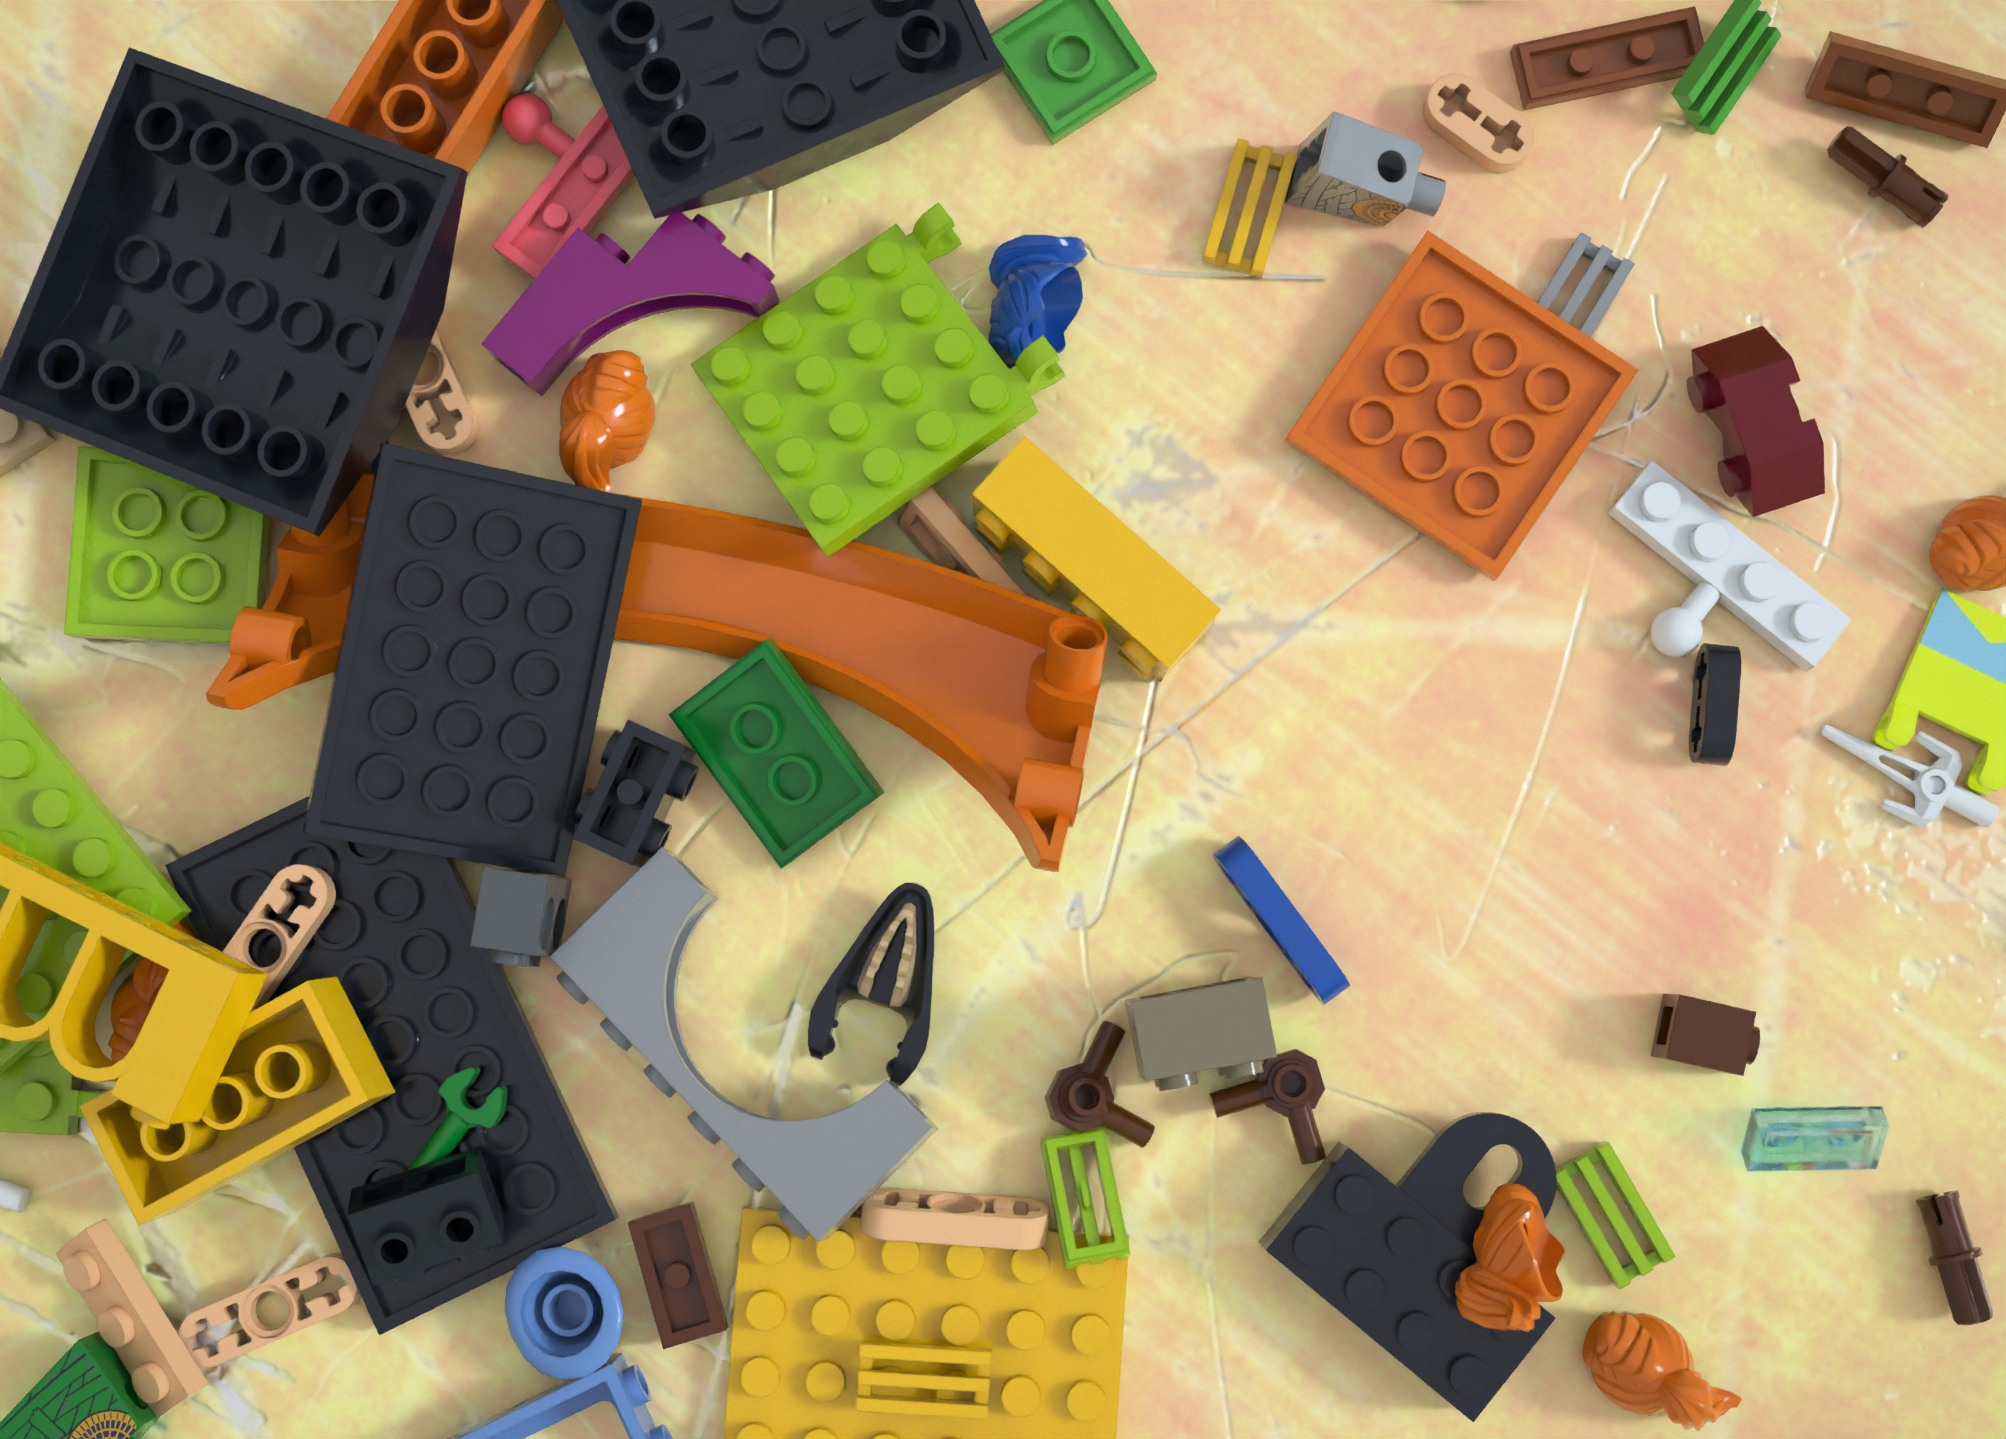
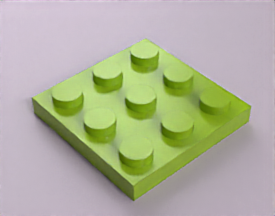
(159, 556)

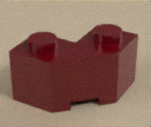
(1766, 446)

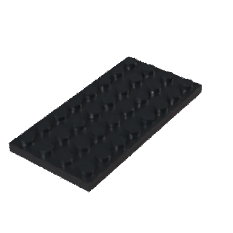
(429, 1012)

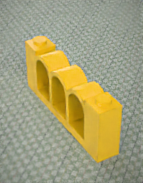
(189, 1024)

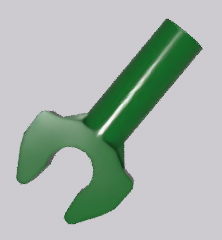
(461, 1116)

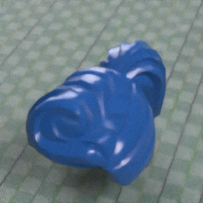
(1035, 292)

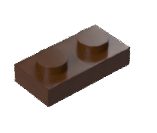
(678, 1275)

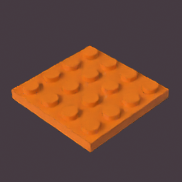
(1461, 405)

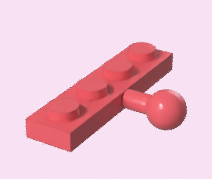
(575, 191)

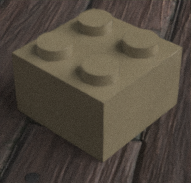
(1201, 1030)

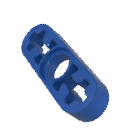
(1281, 920)

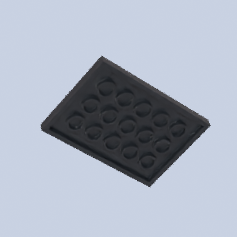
(471, 662)

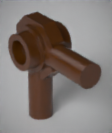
(1289, 1087)
(1083, 1096)

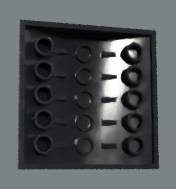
(769, 90)
(235, 292)

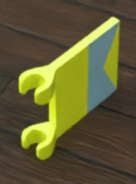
(1957, 682)

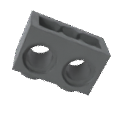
(520, 916)

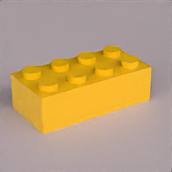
(1091, 560)
(287, 1080)

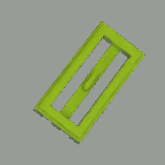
(1095, 1251)
(1641, 1262)

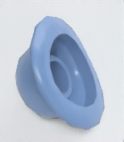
(563, 1312)

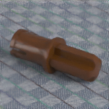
(1887, 176)
(1956, 1258)

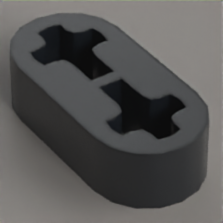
(1715, 704)

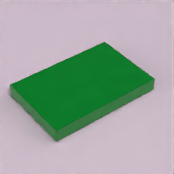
(776, 753)

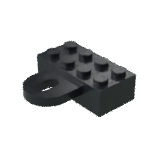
(1397, 1250)

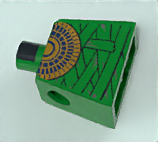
(81, 1398)

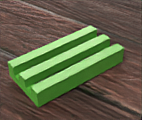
(1725, 65)

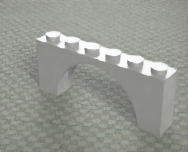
(630, 968)

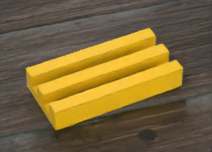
(1264, 159)
(918, 1405)

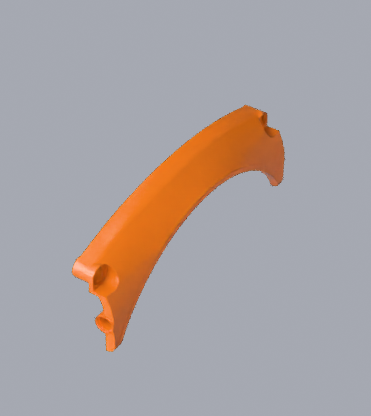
(948, 658)

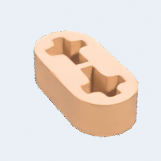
(1486, 111)

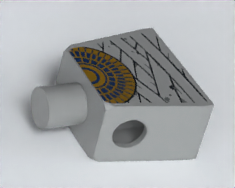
(1361, 173)

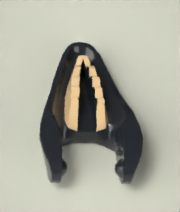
(888, 968)

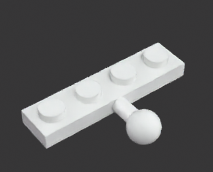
(1726, 571)

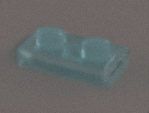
(1814, 1138)

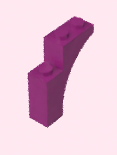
(593, 292)

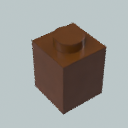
(1705, 1034)

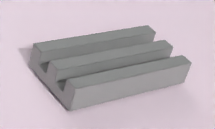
(1600, 259)

